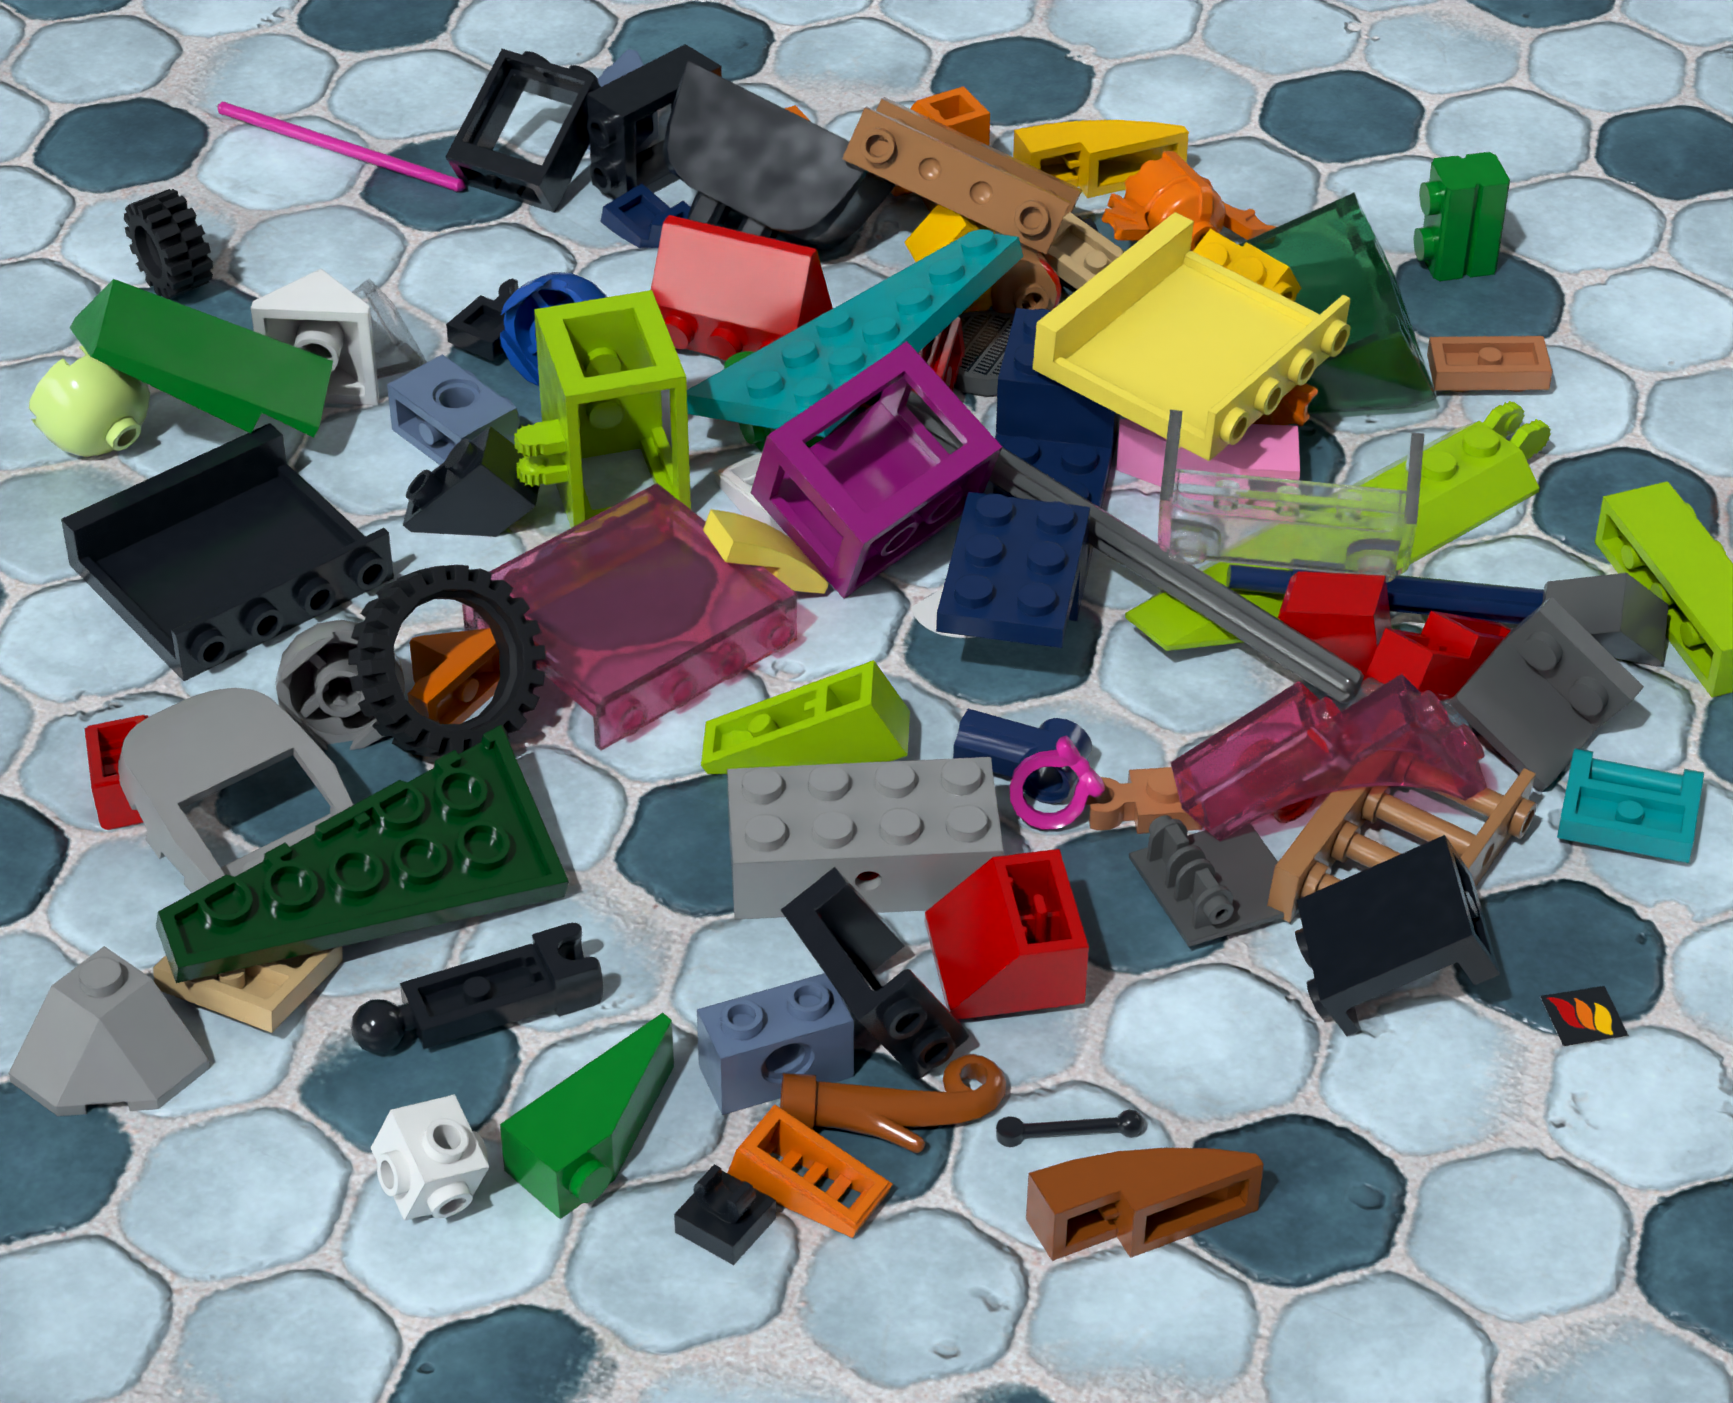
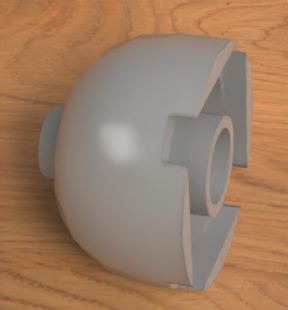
(317, 686)

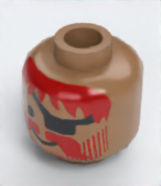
(1027, 284)

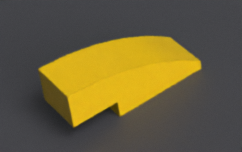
(1097, 152)

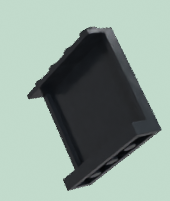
(222, 553)

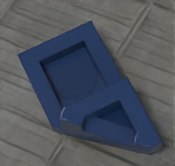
(640, 216)

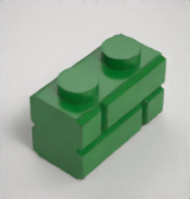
(1462, 216)

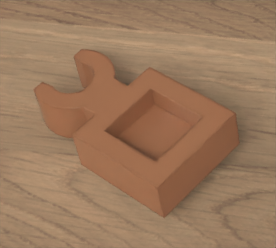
(1141, 800)

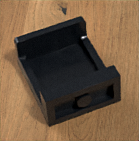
(1392, 930)
(850, 944)

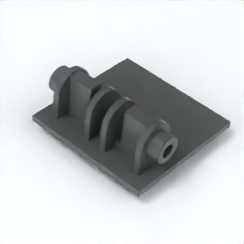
(1208, 883)

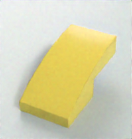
(758, 544)

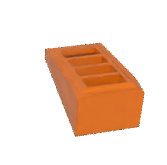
(801, 1145)

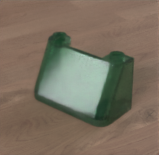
(1339, 255)

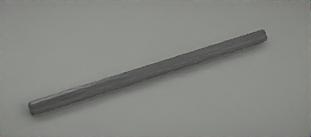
(1154, 565)

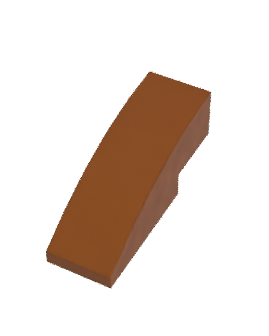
(1140, 1197)

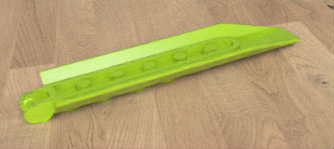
(1462, 485)

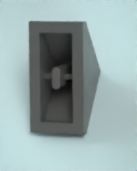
(1616, 613)

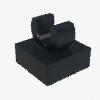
(724, 1215)

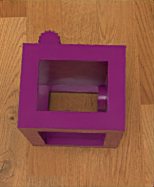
(879, 478)

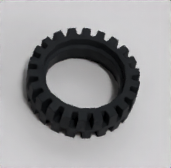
(377, 668)

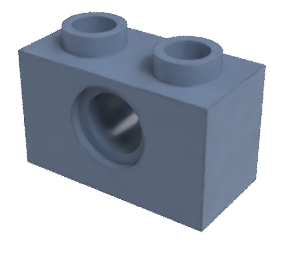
(444, 405)
(773, 1032)

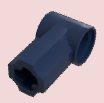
(1012, 742)

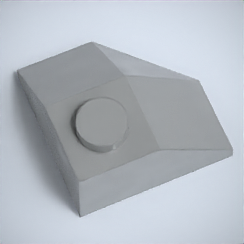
(105, 1041)

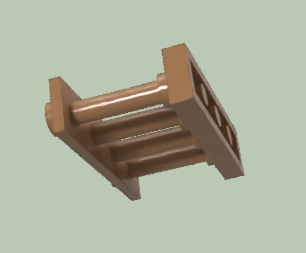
(961, 173)
(1336, 835)

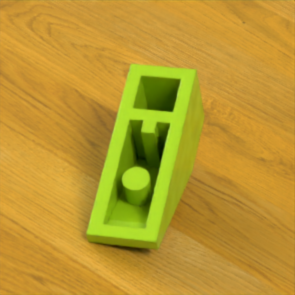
(829, 721)

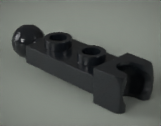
(486, 993)

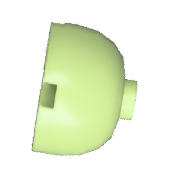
(89, 407)

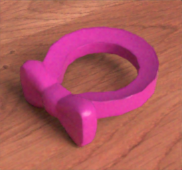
(1065, 755)

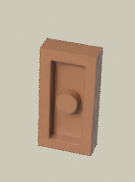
(1489, 363)

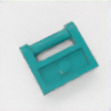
(1630, 807)

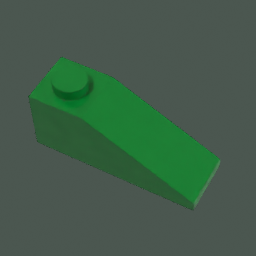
(583, 1128)

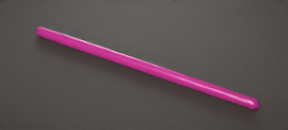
(340, 146)

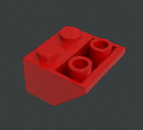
(1010, 938)

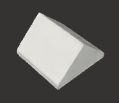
(329, 322)

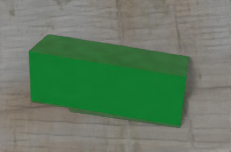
(204, 359)

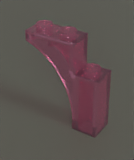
(1311, 748)

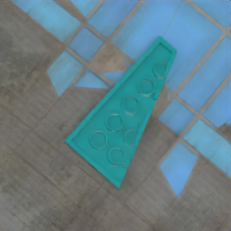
(846, 340)

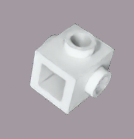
(430, 1158)

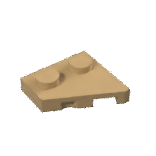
(254, 994)

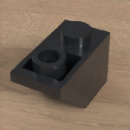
(471, 491)

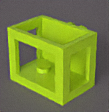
(602, 396)

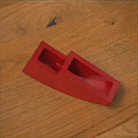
(1440, 656)

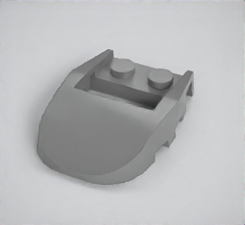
(203, 749)

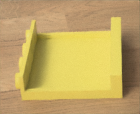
(1186, 337)

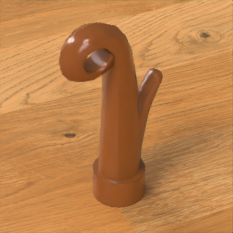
(890, 1111)

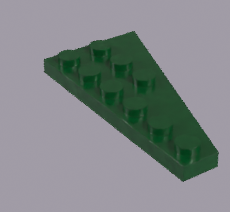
(392, 864)

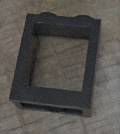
(621, 104)
(509, 176)

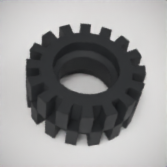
(168, 243)

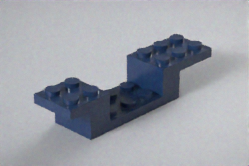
(1022, 560)

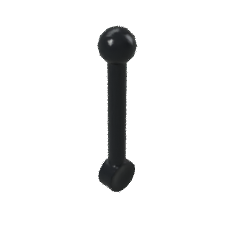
(1012, 1131)

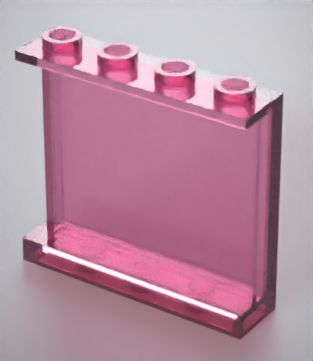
(644, 611)

